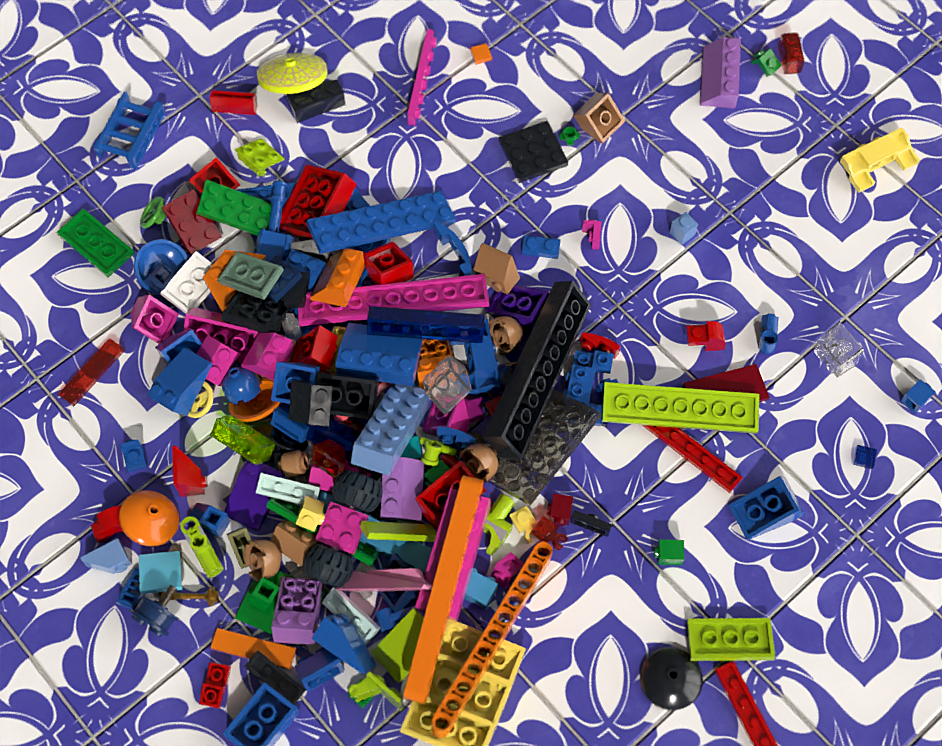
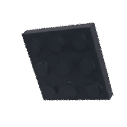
(533, 151)
(256, 313)

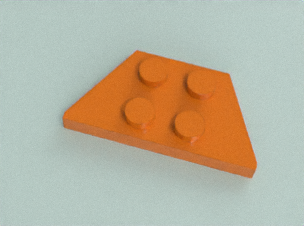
(223, 294)

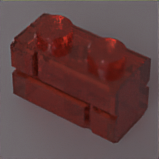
(791, 53)

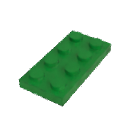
(234, 208)
(95, 243)

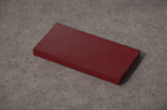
(738, 380)

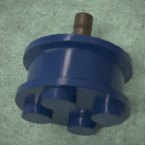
(155, 613)

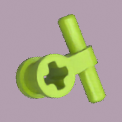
(433, 449)

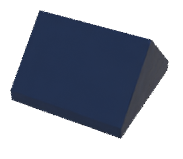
(398, 599)

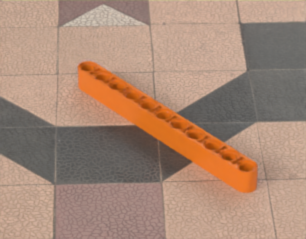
(443, 590)
(490, 645)

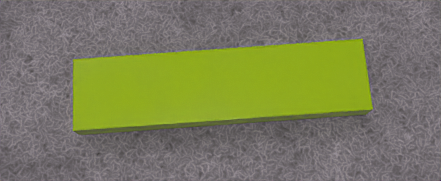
(398, 531)

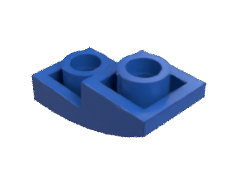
(451, 436)

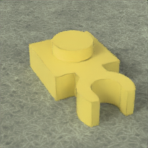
(523, 522)

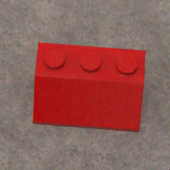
(434, 498)

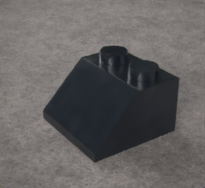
(310, 402)

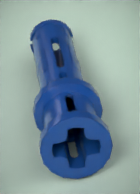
(278, 200)

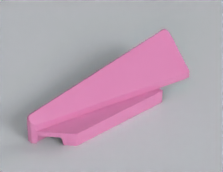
(386, 581)

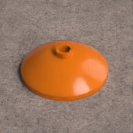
(258, 407)
(142, 524)

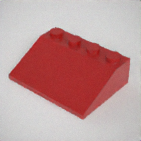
(315, 195)

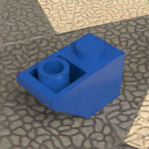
(210, 518)

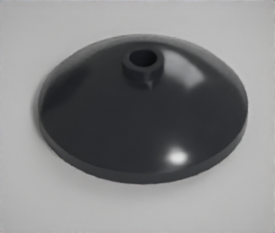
(661, 688)

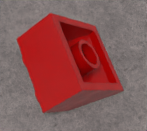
(214, 172)
(388, 265)
(316, 348)

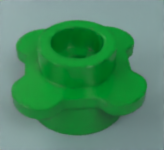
(569, 131)

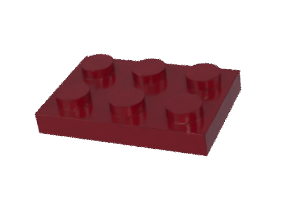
(191, 228)

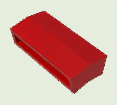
(233, 102)

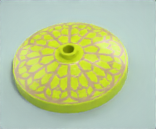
(292, 73)

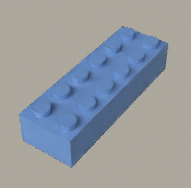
(390, 428)

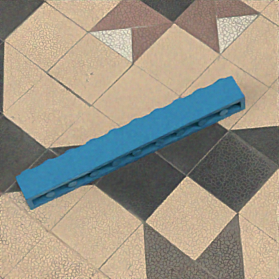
(417, 555)

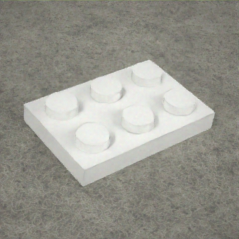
(187, 286)

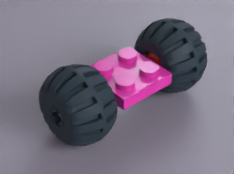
(342, 528)

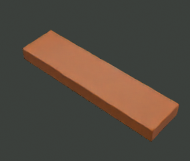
(247, 646)

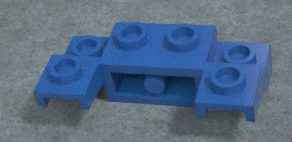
(481, 364)
(582, 376)

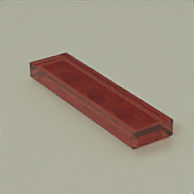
(91, 372)

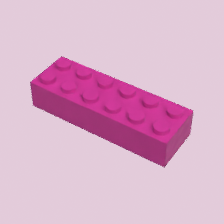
(469, 559)

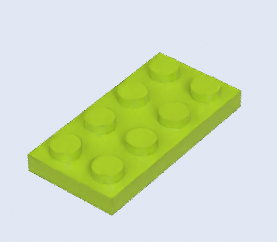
(730, 639)

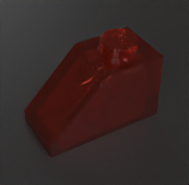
(329, 457)

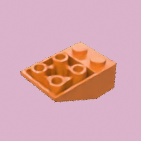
(431, 354)

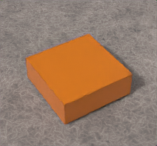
(481, 53)

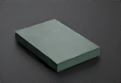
(250, 275)

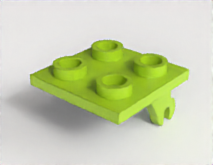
(375, 685)

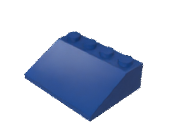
(377, 356)

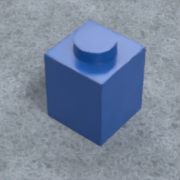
(918, 396)

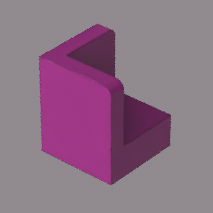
(474, 408)

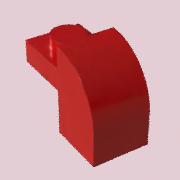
(709, 335)
(107, 524)

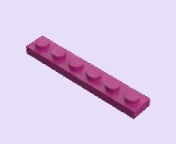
(421, 83)

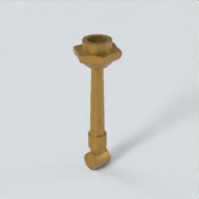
(210, 596)

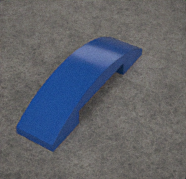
(446, 236)

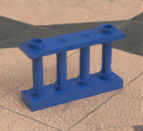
(141, 141)

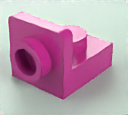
(594, 229)
(507, 569)

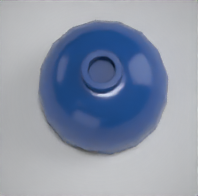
(240, 385)

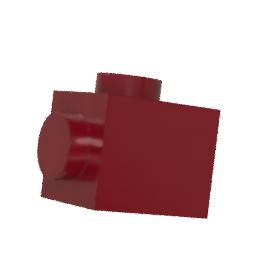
(560, 509)

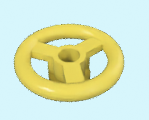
(204, 401)

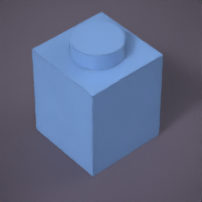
(683, 228)

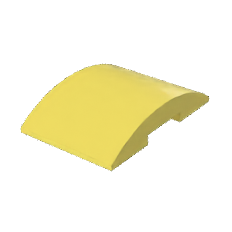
(485, 705)

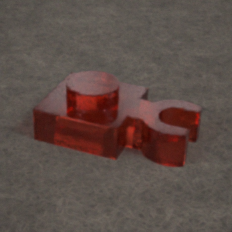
(546, 532)

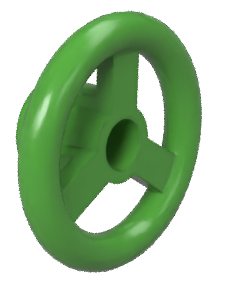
(153, 213)

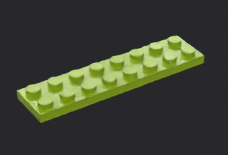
(680, 407)

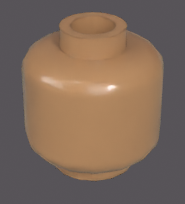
(293, 463)

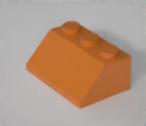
(339, 278)

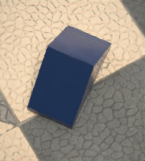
(159, 277)

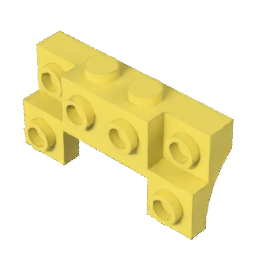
(877, 154)

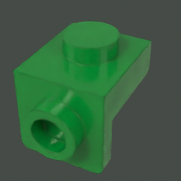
(767, 61)

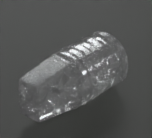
(291, 327)

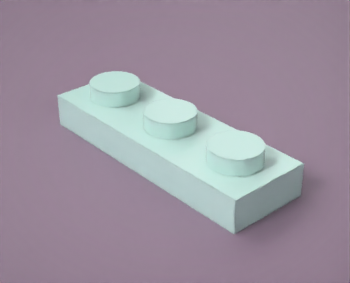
(285, 489)
(339, 602)

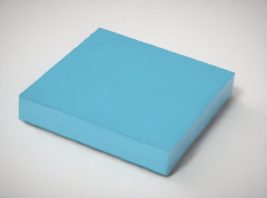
(159, 571)

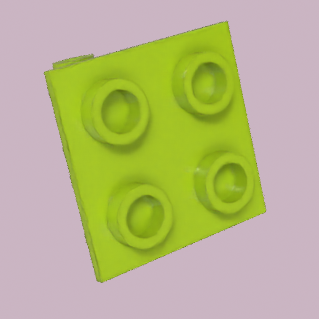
(258, 156)

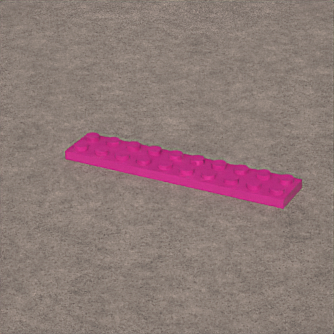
(430, 295)

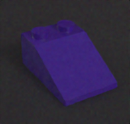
(520, 303)
(244, 504)

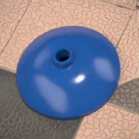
(152, 254)

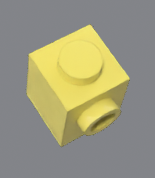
(310, 513)

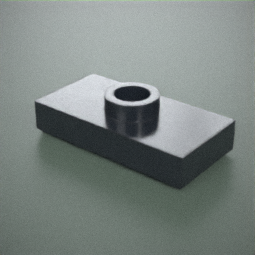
(591, 522)

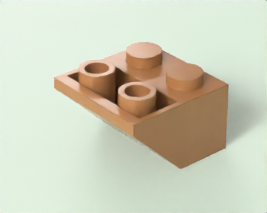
(293, 540)

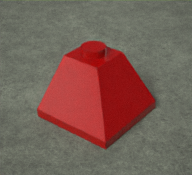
(187, 475)

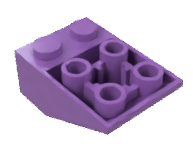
(297, 611)

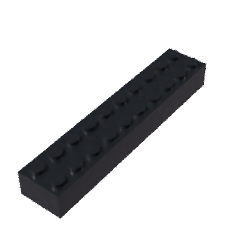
(537, 371)

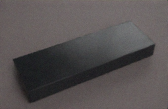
(273, 676)

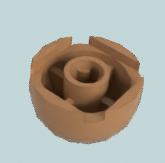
(506, 334)
(480, 461)
(262, 558)

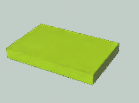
(399, 646)

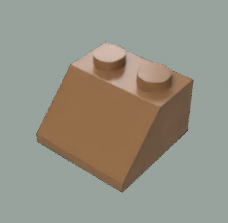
(599, 117)
(498, 268)

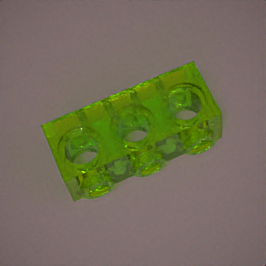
(242, 439)

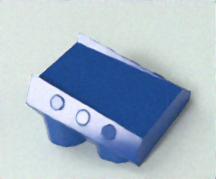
(273, 244)

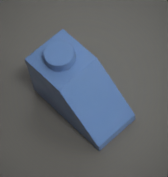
(108, 558)

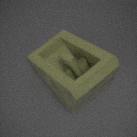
(238, 541)

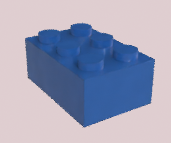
(262, 719)

